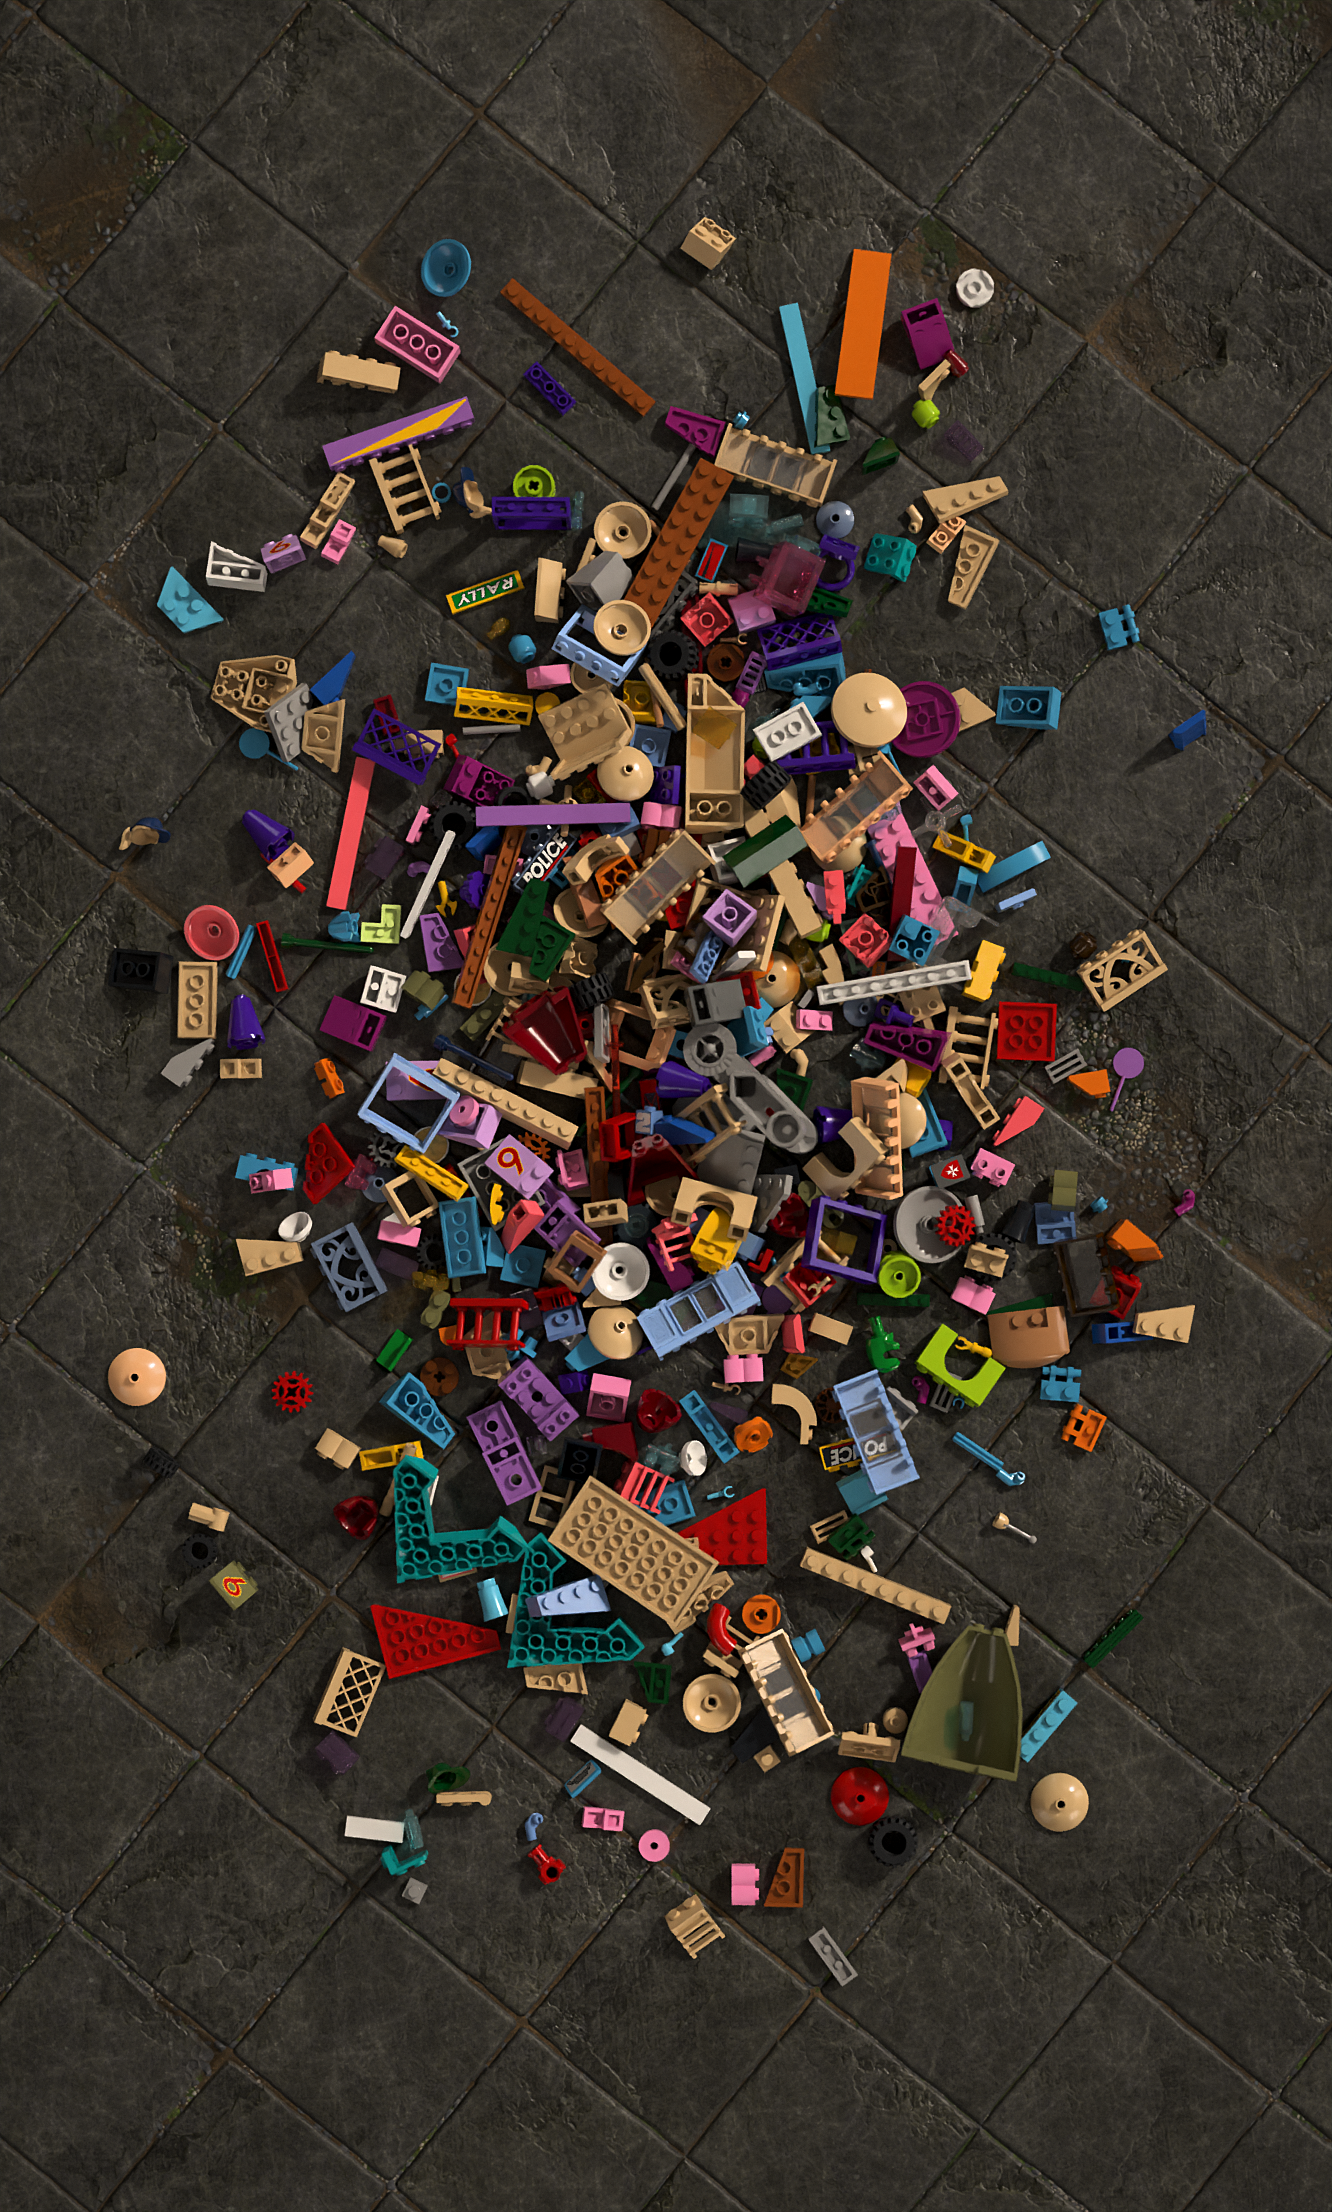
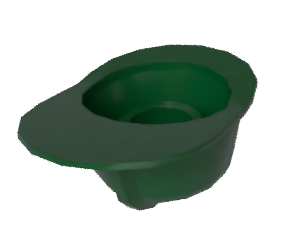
(444, 1777)

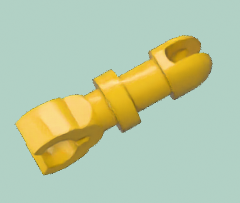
(974, 1347)

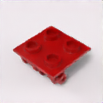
(545, 1295)

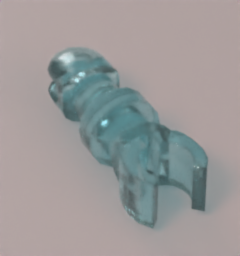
(578, 510)

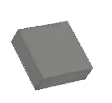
(806, 999)

